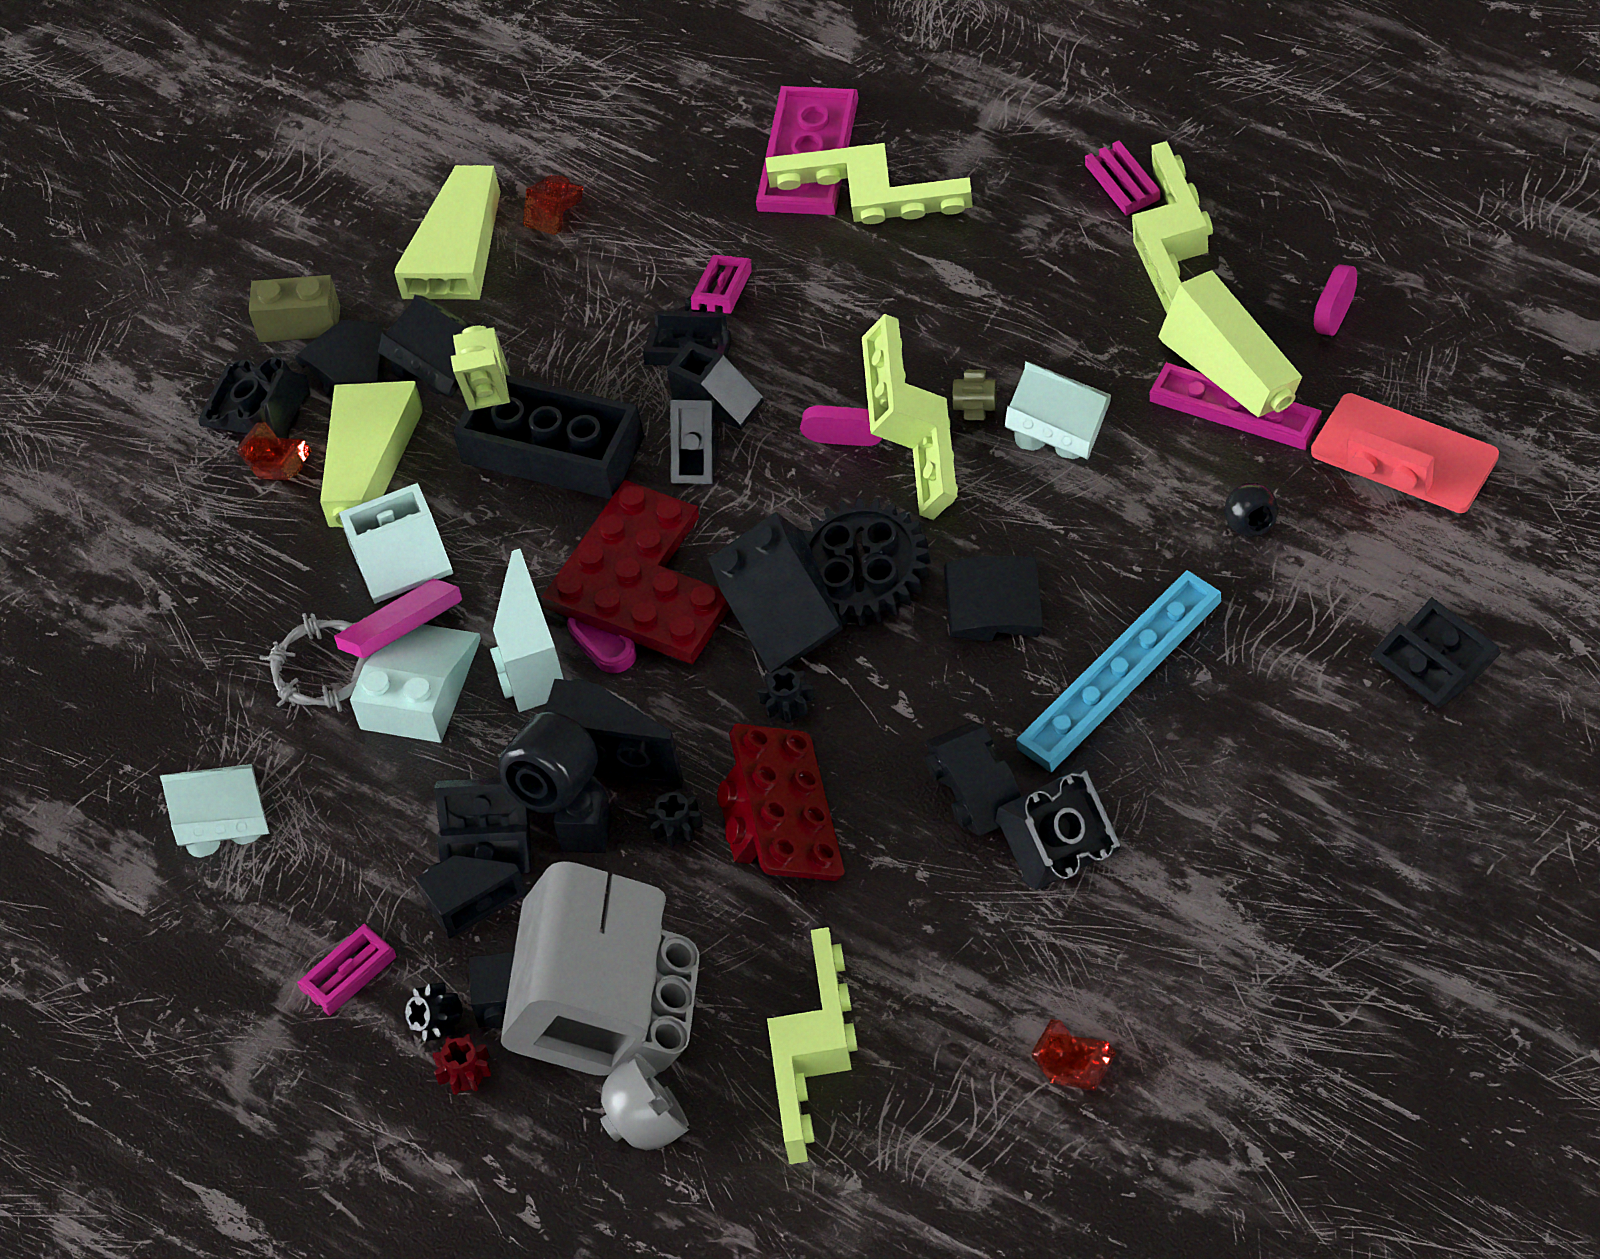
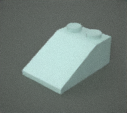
(525, 649)
(414, 683)

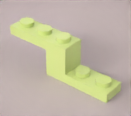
(869, 183)
(1172, 230)
(480, 367)
(909, 417)
(811, 1045)

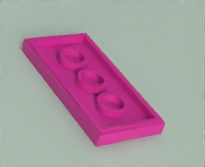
(804, 123)

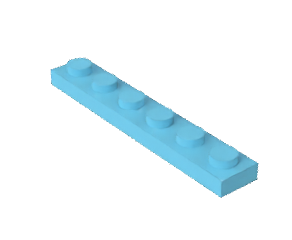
(1118, 671)

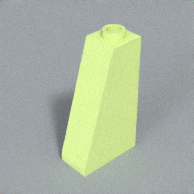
(454, 238)
(1228, 346)
(366, 442)

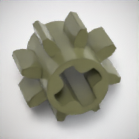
(975, 394)

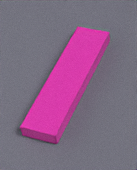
(1199, 396)

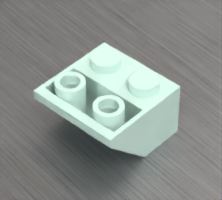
(395, 543)

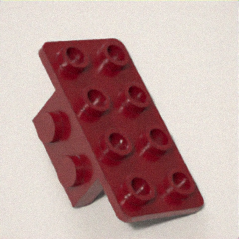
(778, 805)

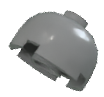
(640, 1107)

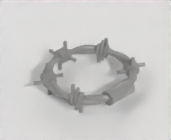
(278, 656)

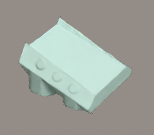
(1055, 413)
(214, 807)

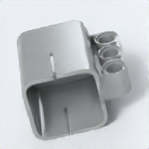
(596, 994)

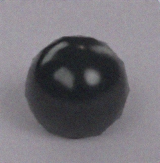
(1251, 509)

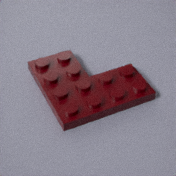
(621, 579)

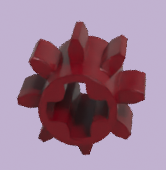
(461, 1064)

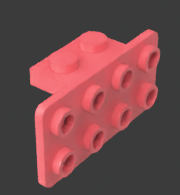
(1405, 452)

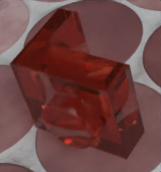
(547, 201)
(272, 456)
(1072, 1059)

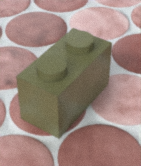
(293, 307)

